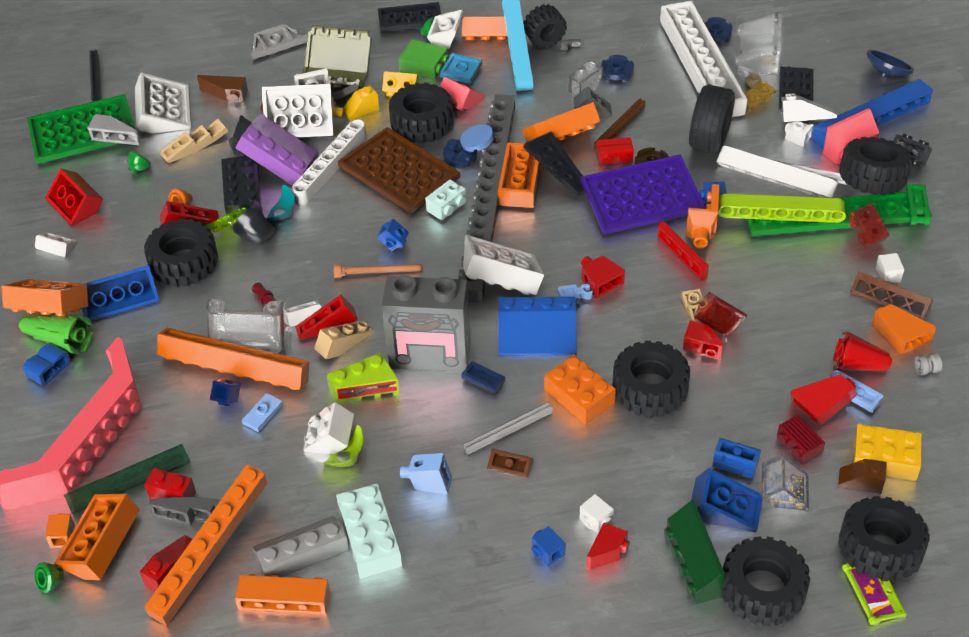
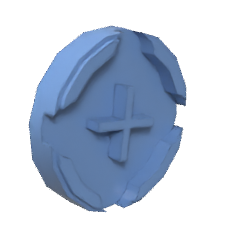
(477, 137)

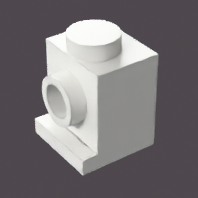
(798, 132)

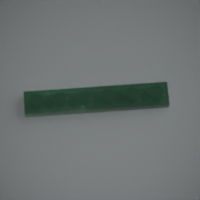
(127, 477)

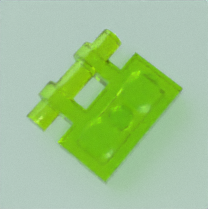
(226, 220)

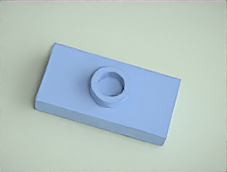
(262, 412)

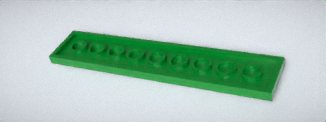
(890, 207)

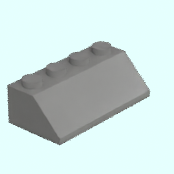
(301, 547)

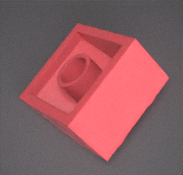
(461, 95)

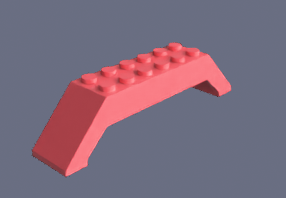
(80, 442)

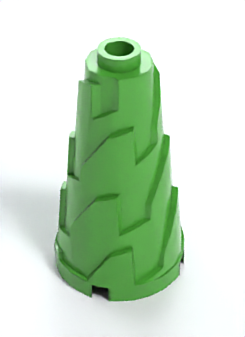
(66, 332)

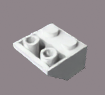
(329, 430)

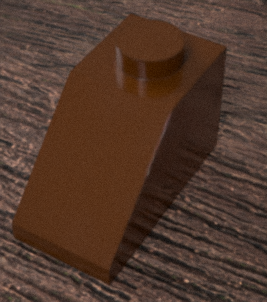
(863, 476)

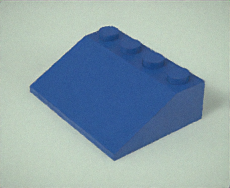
(537, 326)

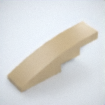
(197, 140)

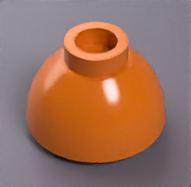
(180, 196)

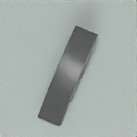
(183, 508)

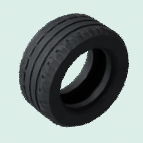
(711, 118)

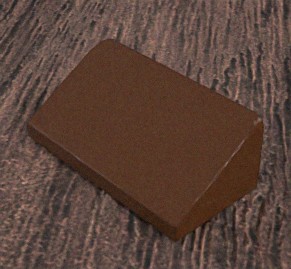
(510, 463)

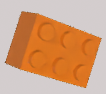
(579, 389)

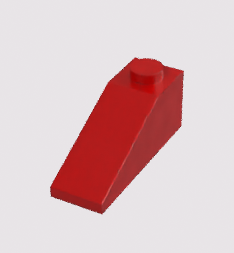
(178, 211)
(333, 314)
(162, 562)

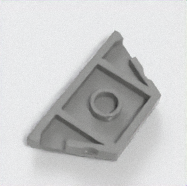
(276, 40)

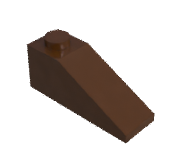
(224, 87)

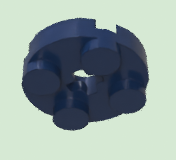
(724, 29)
(622, 73)
(451, 155)

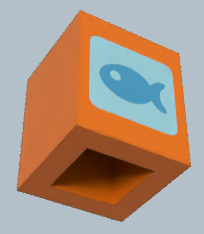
(59, 529)

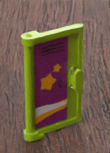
(873, 596)

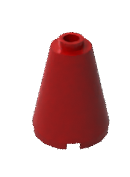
(859, 355)

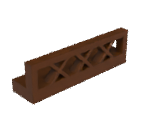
(889, 287)

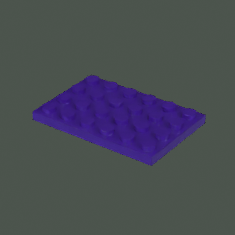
(641, 194)

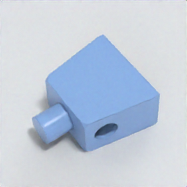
(428, 473)

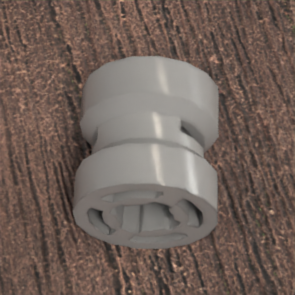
(927, 364)

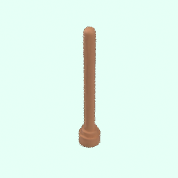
(341, 270)

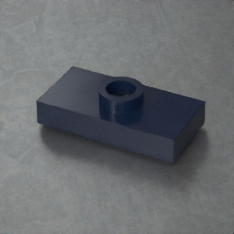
(483, 377)

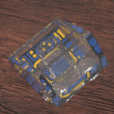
(785, 484)

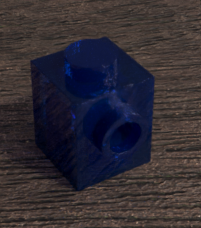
(225, 391)

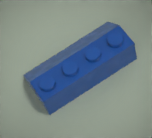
(120, 293)

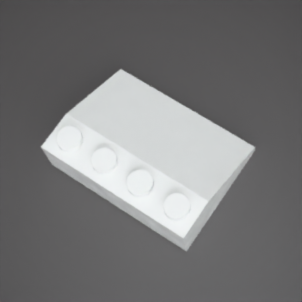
(161, 105)
(300, 109)
(501, 265)

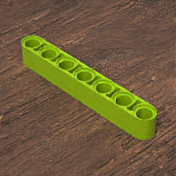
(781, 208)

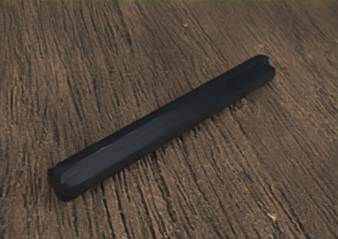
(94, 75)

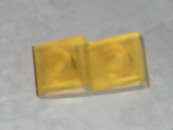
(759, 93)

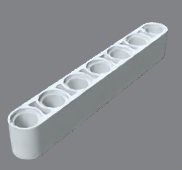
(327, 163)
(776, 172)

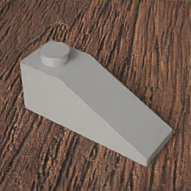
(110, 129)

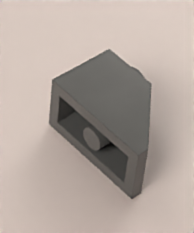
(588, 96)

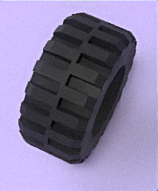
(417, 126)
(875, 165)
(181, 268)
(651, 398)
(879, 558)
(762, 605)

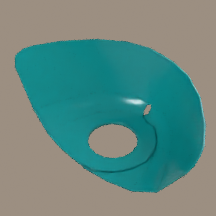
(285, 203)

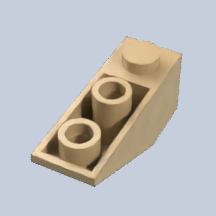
(340, 339)

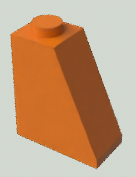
(902, 328)

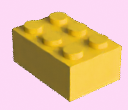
(896, 447)

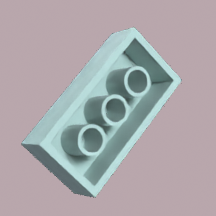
(369, 531)

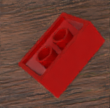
(73, 197)

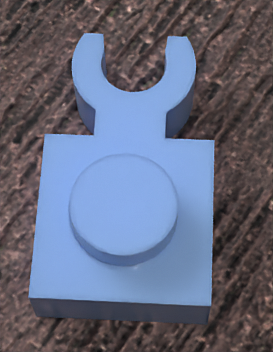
(573, 291)

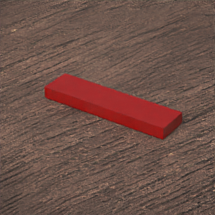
(683, 251)

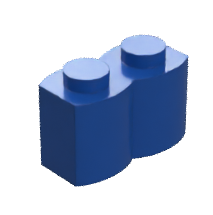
(46, 364)

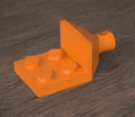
(703, 222)

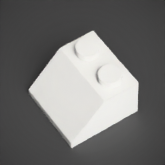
(444, 28)

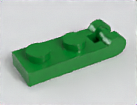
(918, 204)

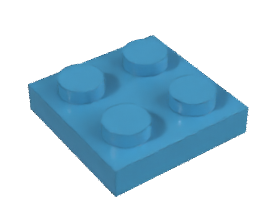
(461, 68)

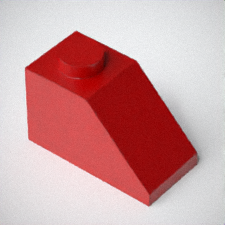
(607, 546)

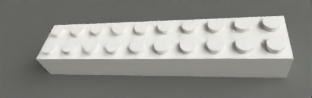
(699, 51)

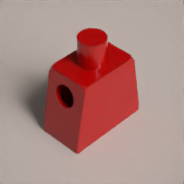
(601, 275)

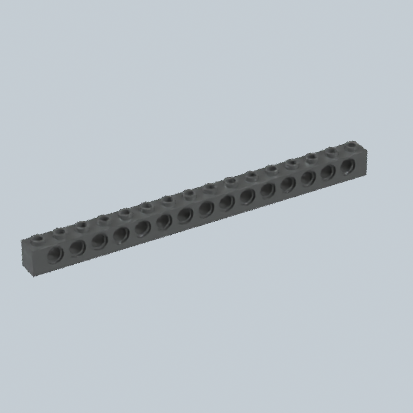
(486, 199)

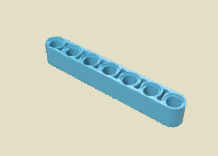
(517, 45)

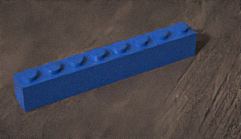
(883, 108)

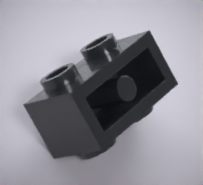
(919, 150)

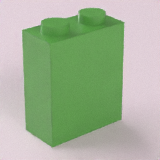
(423, 59)

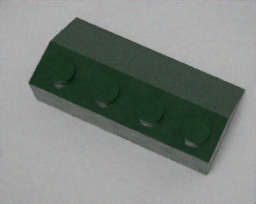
(695, 554)

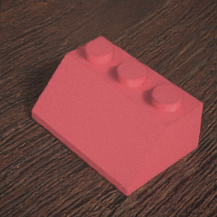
(847, 130)

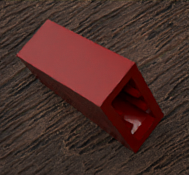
(824, 398)

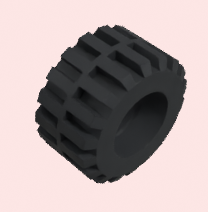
(544, 26)

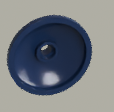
(888, 64)

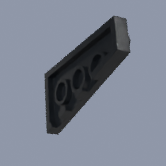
(554, 158)

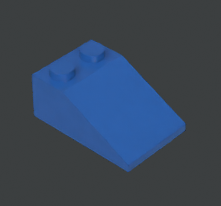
(726, 501)

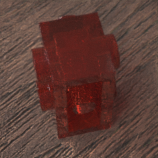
(868, 226)

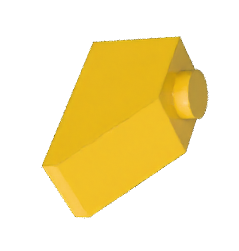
(361, 103)

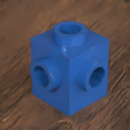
(392, 235)

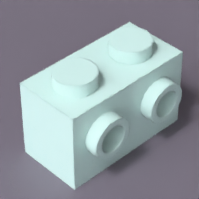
(446, 199)

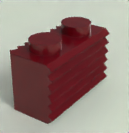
(800, 439)

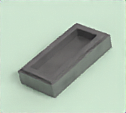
(345, 92)

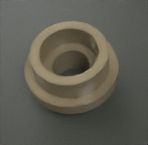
(752, 79)

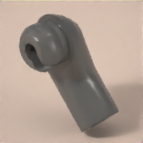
(569, 43)

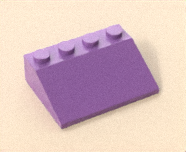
(276, 149)

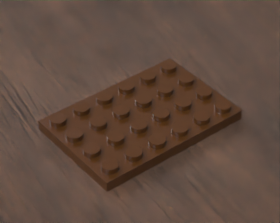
(398, 169)

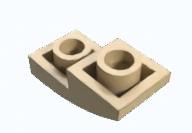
(691, 301)

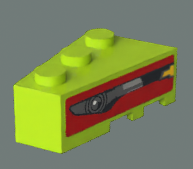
(363, 379)

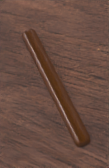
(617, 126)

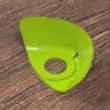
(354, 448)

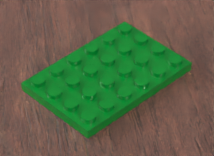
(66, 130)

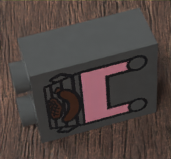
(426, 323)

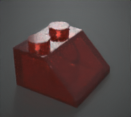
(719, 314)

